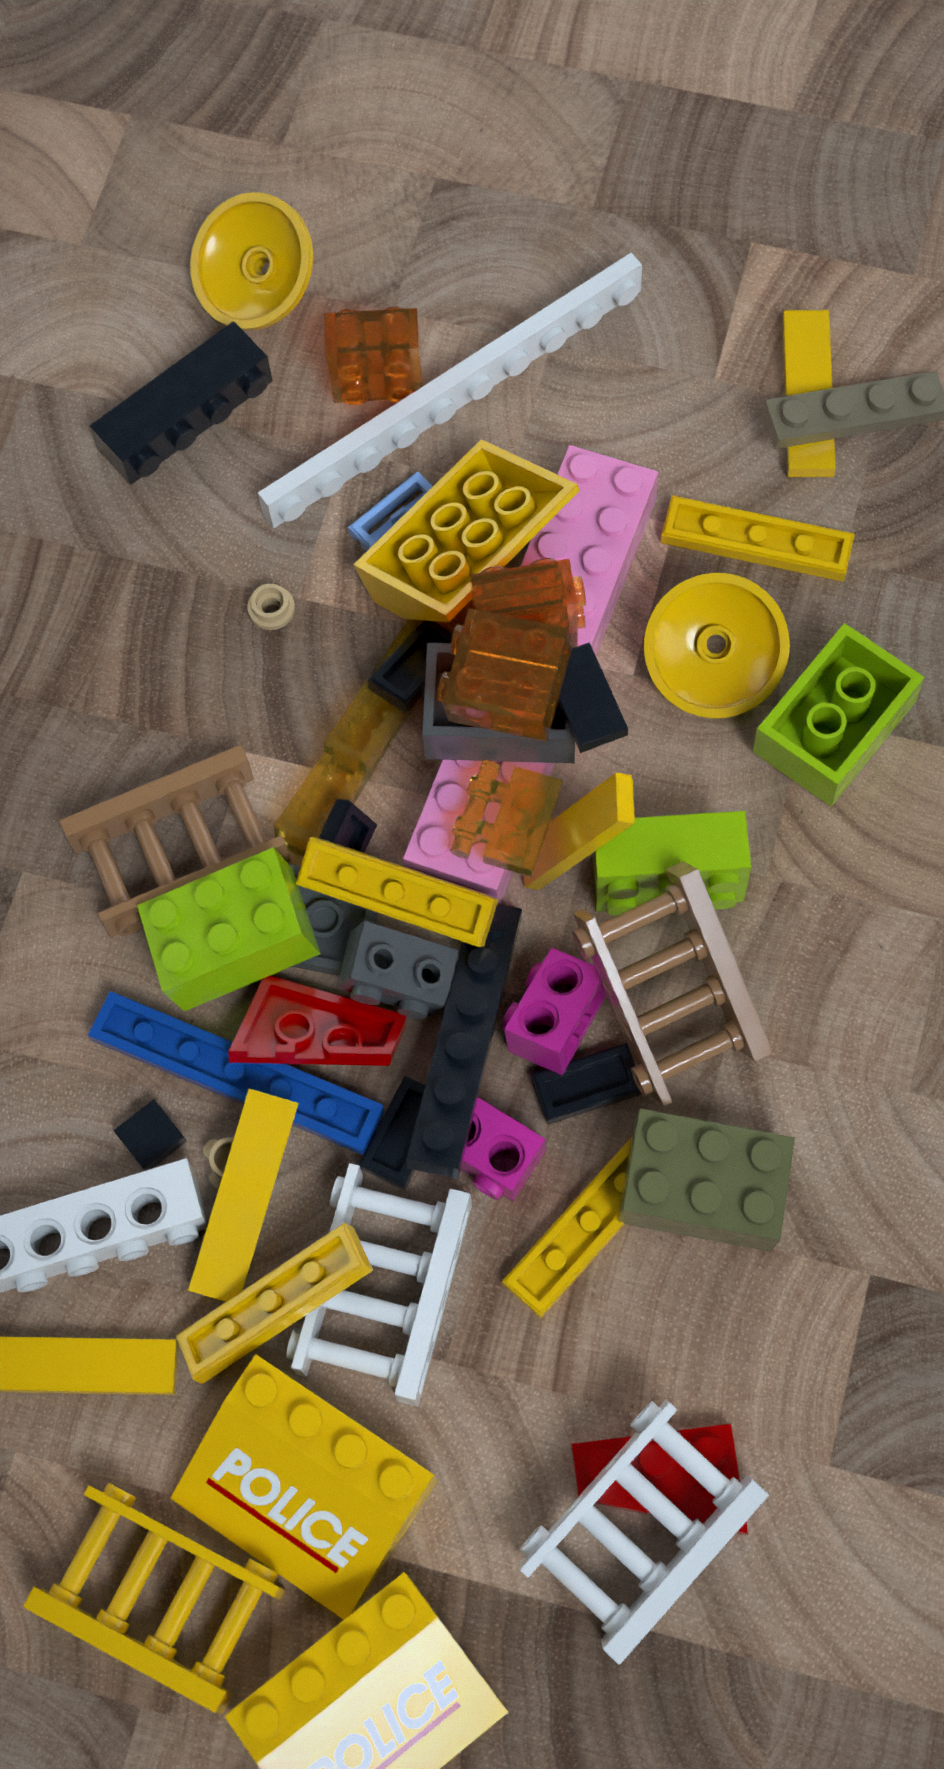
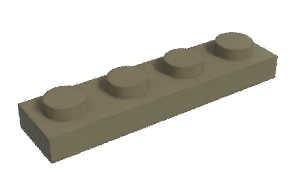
(854, 409)

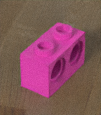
(566, 1013)
(495, 1134)

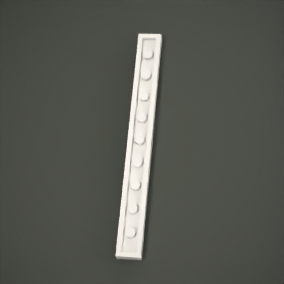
(444, 395)

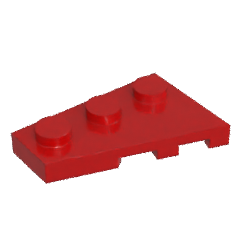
(314, 1027)
(661, 1470)

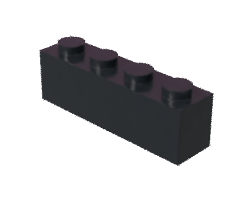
(182, 403)

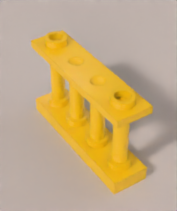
(157, 1652)

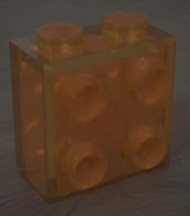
(373, 354)
(533, 592)
(505, 674)

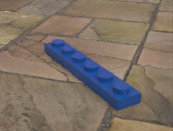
(204, 1061)

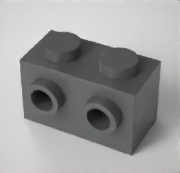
(397, 970)

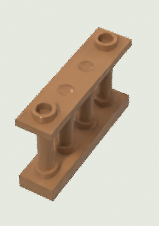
(143, 806)
(722, 986)

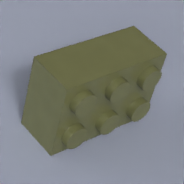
(706, 1180)

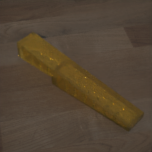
(348, 758)

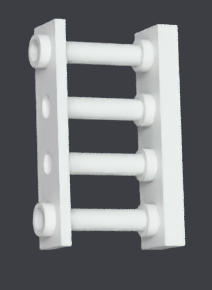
(417, 1320)
(697, 1541)

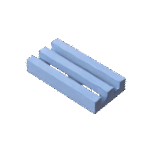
(359, 528)

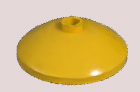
(231, 256)
(722, 681)

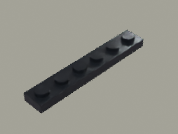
(463, 1049)

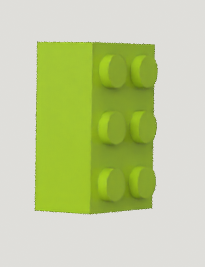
(837, 714)
(634, 862)
(228, 929)

